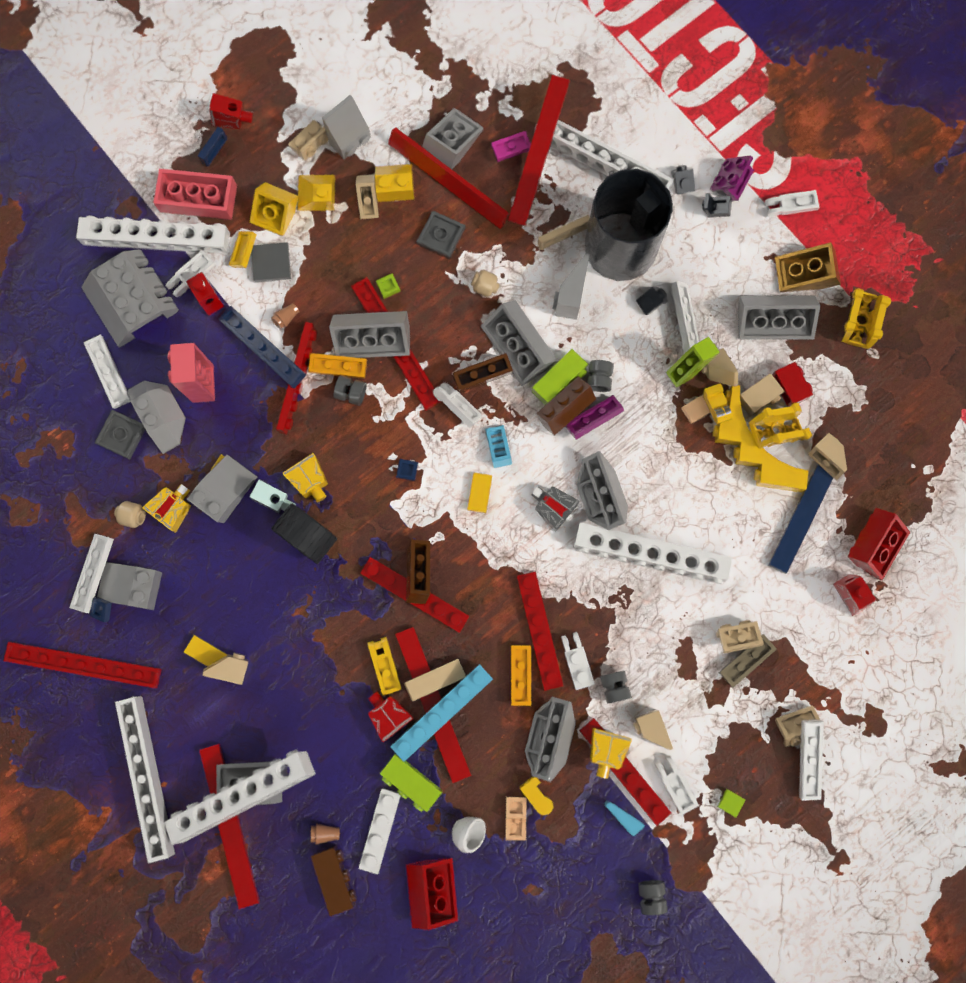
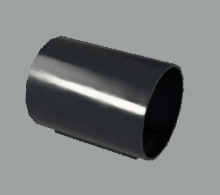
(650, 208)

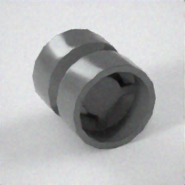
(600, 375)
(356, 392)
(617, 694)
(653, 900)

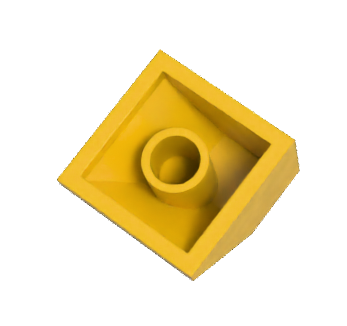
(316, 192)

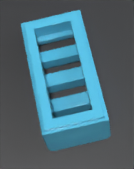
(499, 458)
(629, 822)

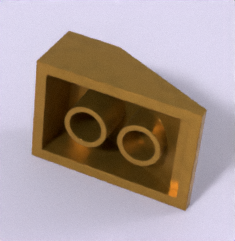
(808, 269)

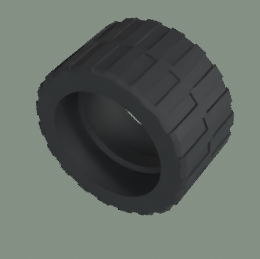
(304, 533)

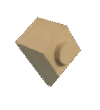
(367, 196)
(722, 369)
(830, 456)
(229, 668)
(653, 729)

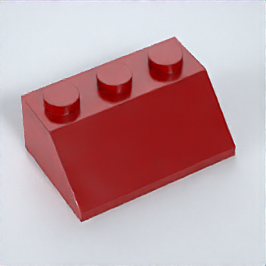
(879, 543)
(432, 893)

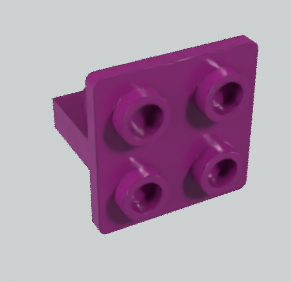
(733, 176)

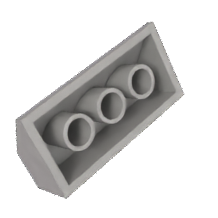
(778, 317)
(371, 334)
(515, 335)

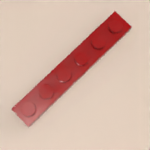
(290, 404)
(397, 585)
(540, 631)
(634, 782)

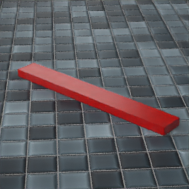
(539, 150)
(448, 178)
(408, 364)
(82, 665)
(445, 735)
(231, 836)

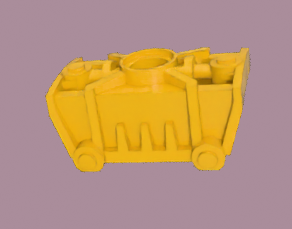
(873, 319)
(775, 418)

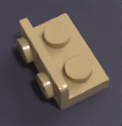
(309, 140)
(740, 636)
(791, 724)

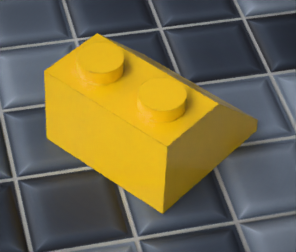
(394, 182)
(273, 208)

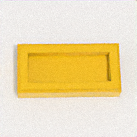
(242, 249)
(479, 493)
(203, 651)

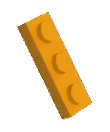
(337, 365)
(520, 675)

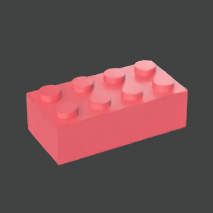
(195, 194)
(191, 372)

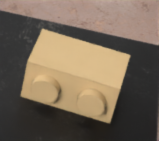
(760, 395)

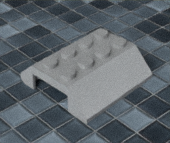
(127, 295)

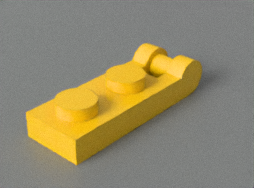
(384, 666)

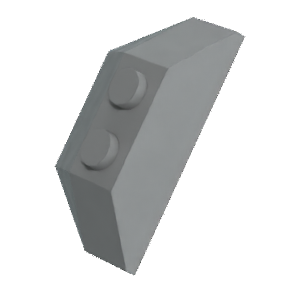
(158, 413)
(601, 492)
(550, 738)

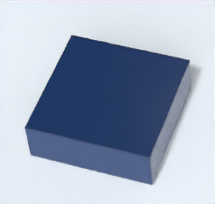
(407, 470)
(100, 609)

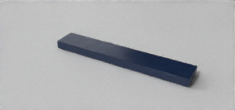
(262, 347)
(801, 520)

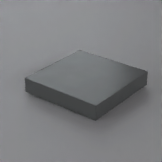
(441, 234)
(271, 262)
(120, 434)

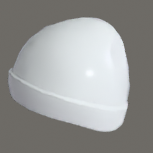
(468, 834)

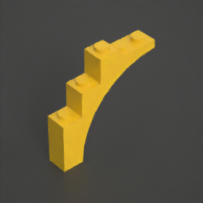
(770, 471)

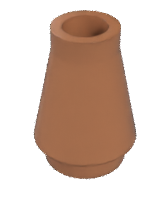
(284, 316)
(324, 833)

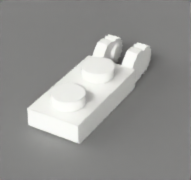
(793, 203)
(199, 263)
(457, 404)
(578, 663)
(677, 787)

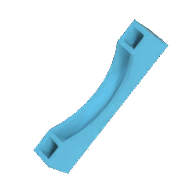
(441, 713)

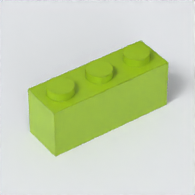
(692, 362)
(560, 376)
(411, 783)

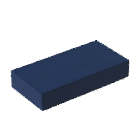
(212, 147)

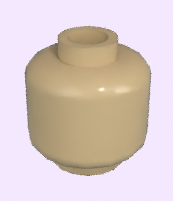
(485, 283)
(130, 514)

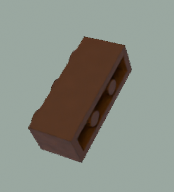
(482, 373)
(566, 406)
(418, 572)
(334, 880)

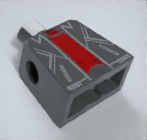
(554, 506)

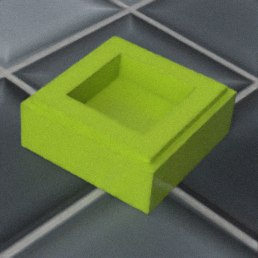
(388, 286)
(731, 803)

